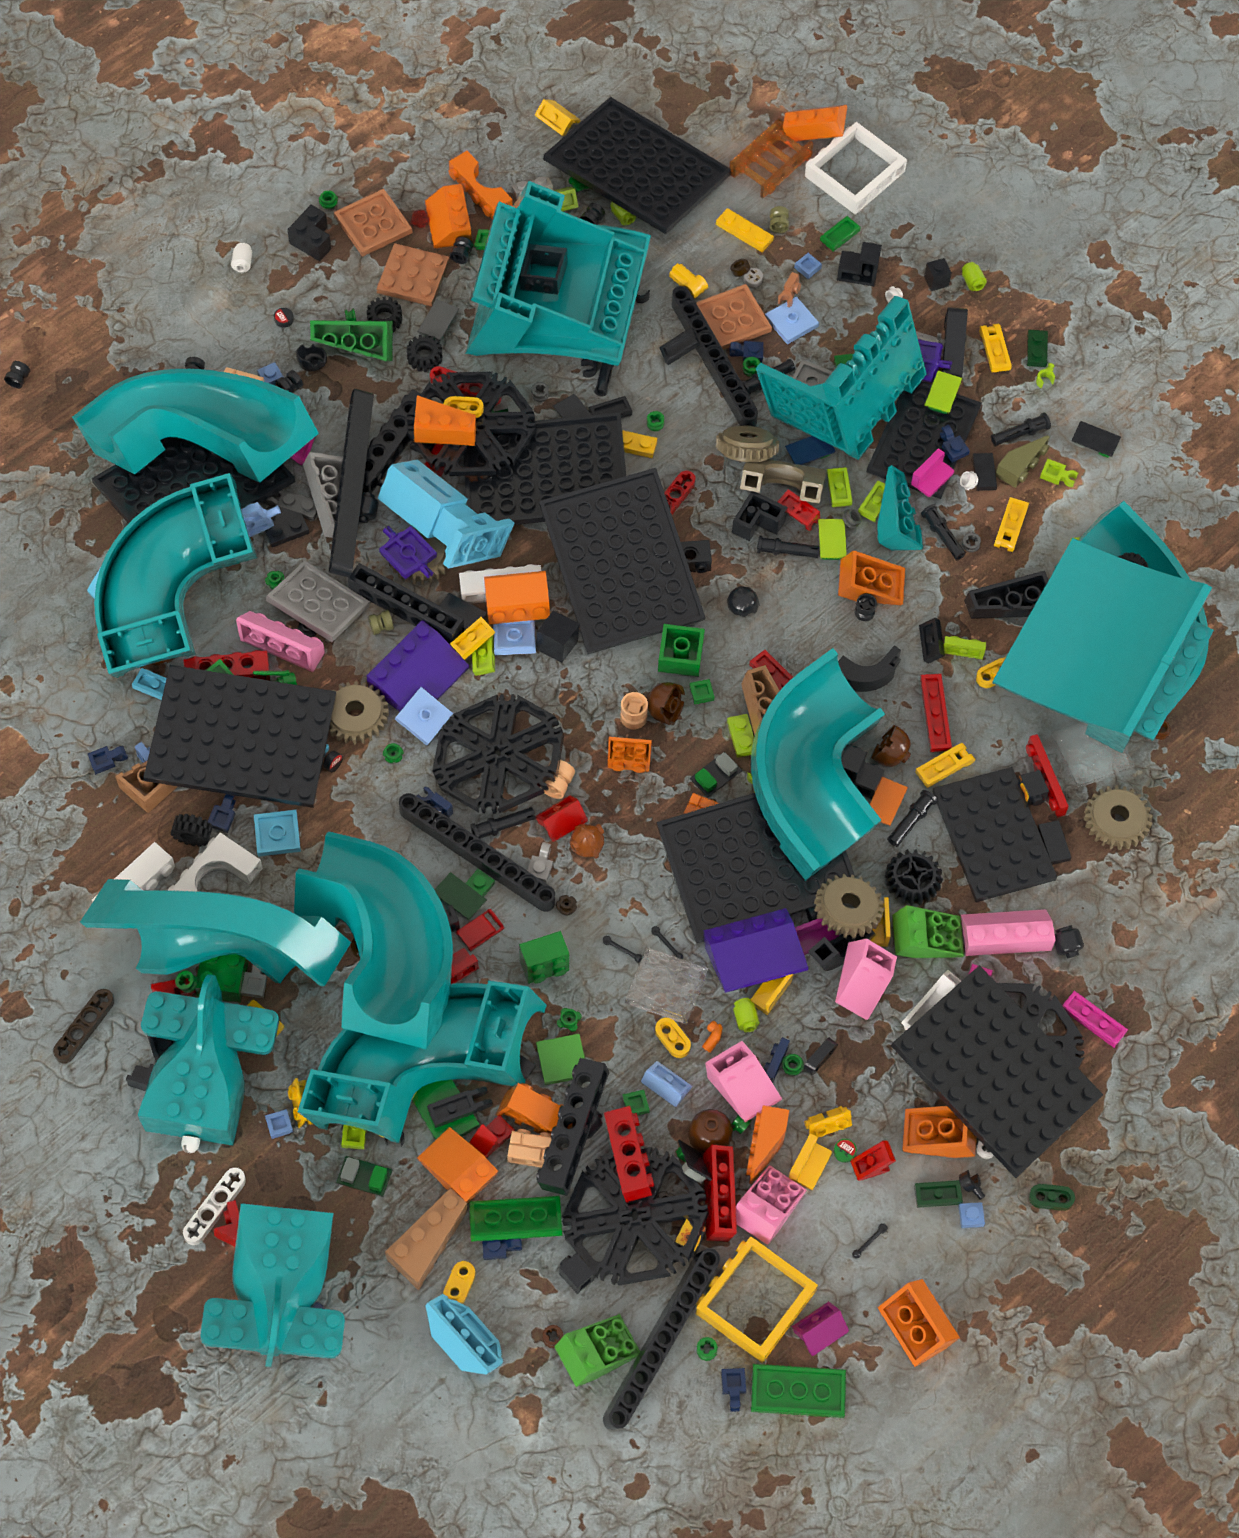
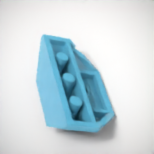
(463, 1336)

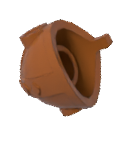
(587, 840)

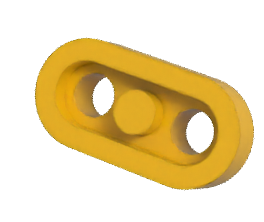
(466, 404)
(988, 671)
(673, 1038)
(460, 1282)

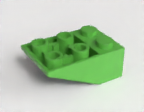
(927, 933)
(596, 1349)

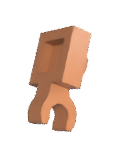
(791, 288)

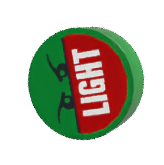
(845, 1150)

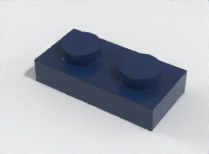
(778, 1053)

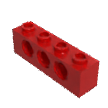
(236, 661)
(632, 1186)
(720, 1193)

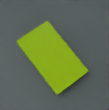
(943, 392)
(832, 539)

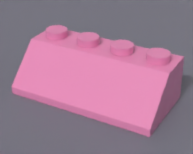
(280, 640)
(1007, 932)

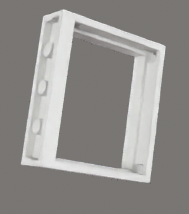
(875, 187)

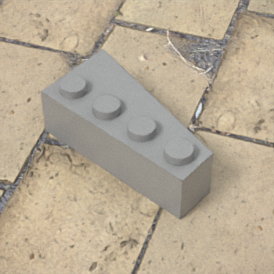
(323, 479)

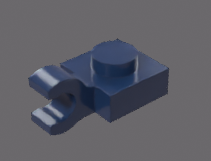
(748, 349)
(953, 446)
(103, 759)
(437, 802)
(223, 815)
(497, 1248)
(734, 1384)

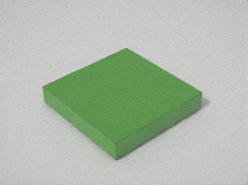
(559, 1057)

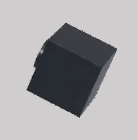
(557, 636)

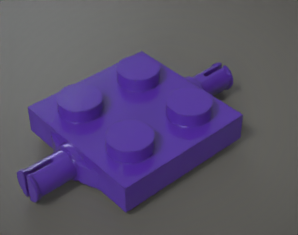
(932, 359)
(408, 552)

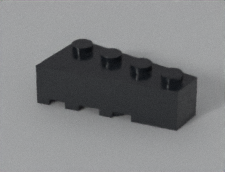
(1007, 598)

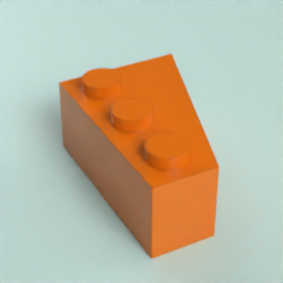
(443, 424)
(530, 1108)

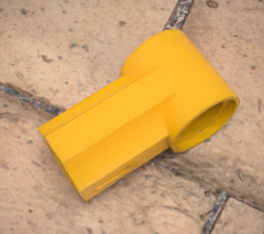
(685, 278)

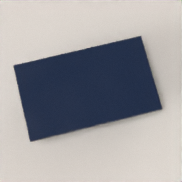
(809, 450)

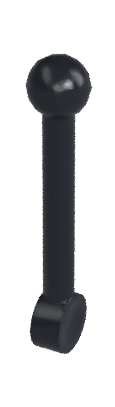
(656, 931)
(607, 941)
(881, 1229)

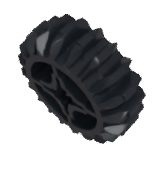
(928, 871)

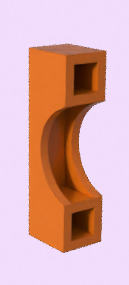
(465, 171)

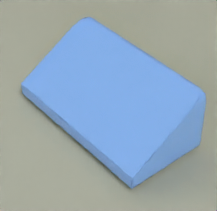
(666, 1083)

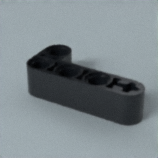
(954, 342)

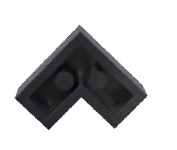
(309, 235)
(860, 267)
(758, 512)
(862, 774)

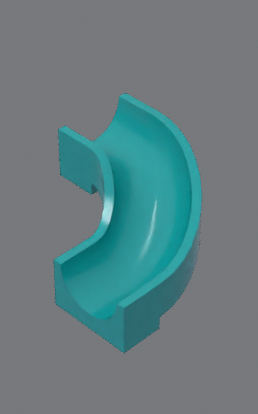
(221, 411)
(154, 566)
(800, 767)
(198, 926)
(399, 935)
(373, 1079)

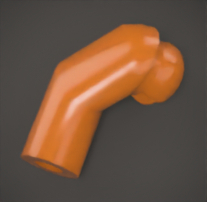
(714, 1038)

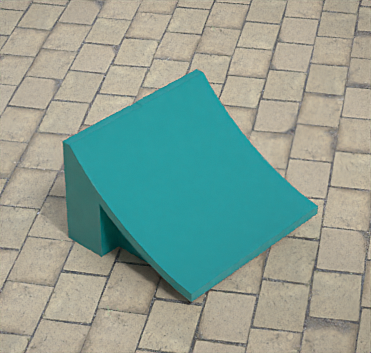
(595, 296)
(1108, 644)

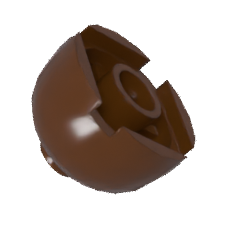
(665, 702)
(893, 748)
(710, 1128)

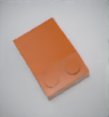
(872, 576)
(937, 1133)
(458, 1165)

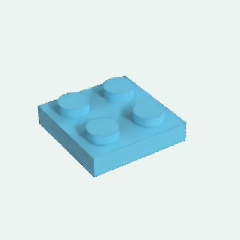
(277, 833)

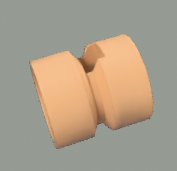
(634, 710)
(559, 787)

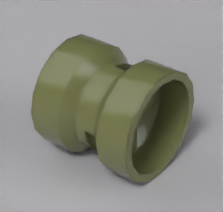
(779, 220)
(376, 623)

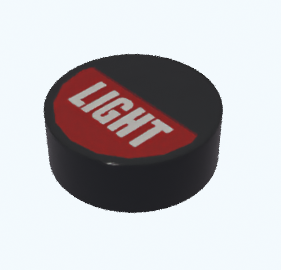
(283, 317)
(332, 761)

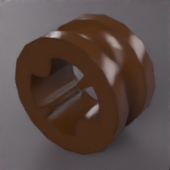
(549, 1329)

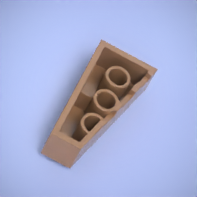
(759, 692)
(144, 793)
(427, 1238)

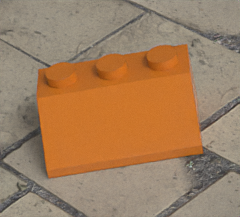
(815, 123)
(448, 216)
(517, 597)
(918, 1322)

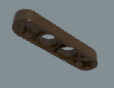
(80, 1024)

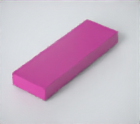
(1094, 1019)

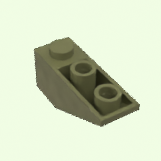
(1019, 461)

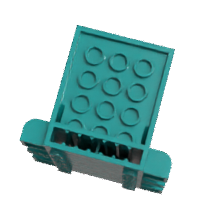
(856, 392)

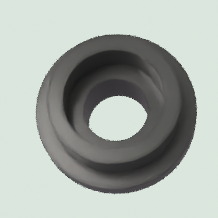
(851, 518)

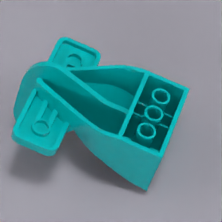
(199, 1078)
(277, 1281)

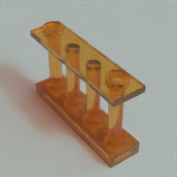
(764, 143)

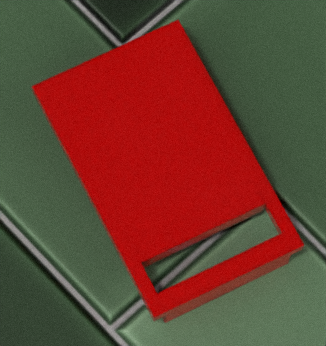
(479, 930)

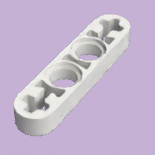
(211, 1204)

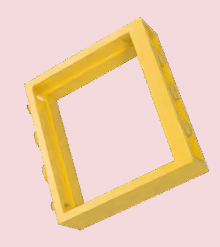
(763, 1351)

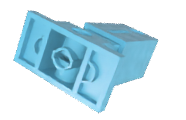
(442, 513)

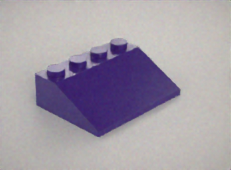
(416, 662)
(755, 950)

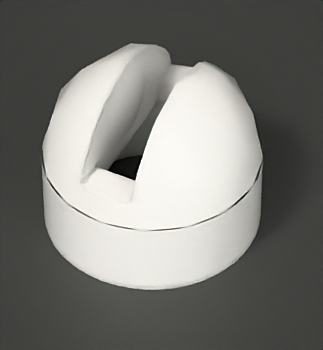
(190, 1144)

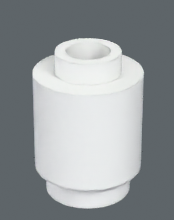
(241, 257)

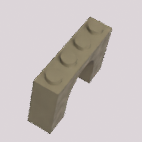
(805, 478)

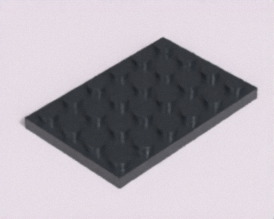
(915, 433)
(994, 834)

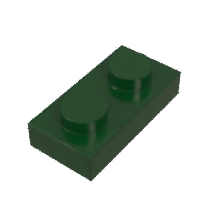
(1037, 348)
(938, 1193)

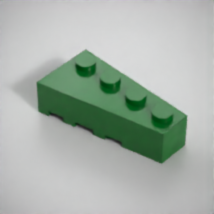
(362, 337)

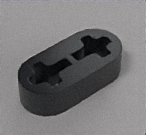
(820, 1056)

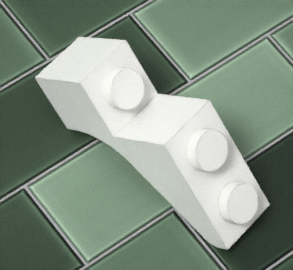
(934, 995)

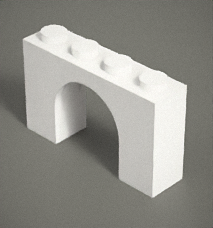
(219, 855)

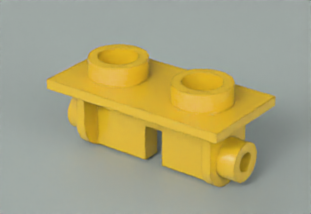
(295, 1094)
(837, 1120)

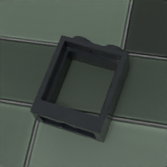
(536, 255)

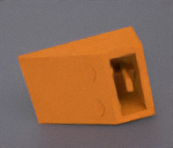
(629, 754)
(767, 1139)

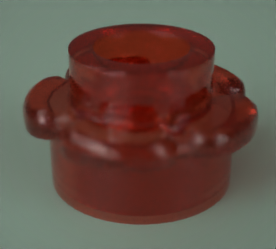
(422, 216)

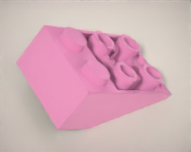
(864, 977)
(742, 1081)
(768, 1204)

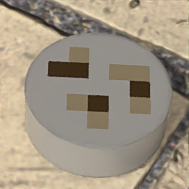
(753, 278)

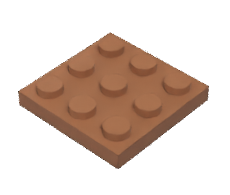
(373, 222)
(413, 274)
(734, 316)

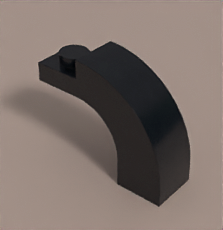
(870, 677)
(832, 953)

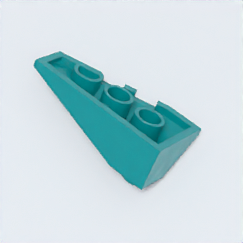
(896, 520)

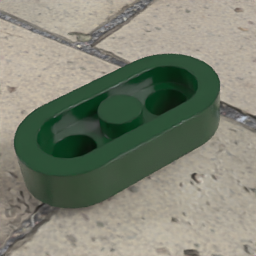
(1051, 1197)

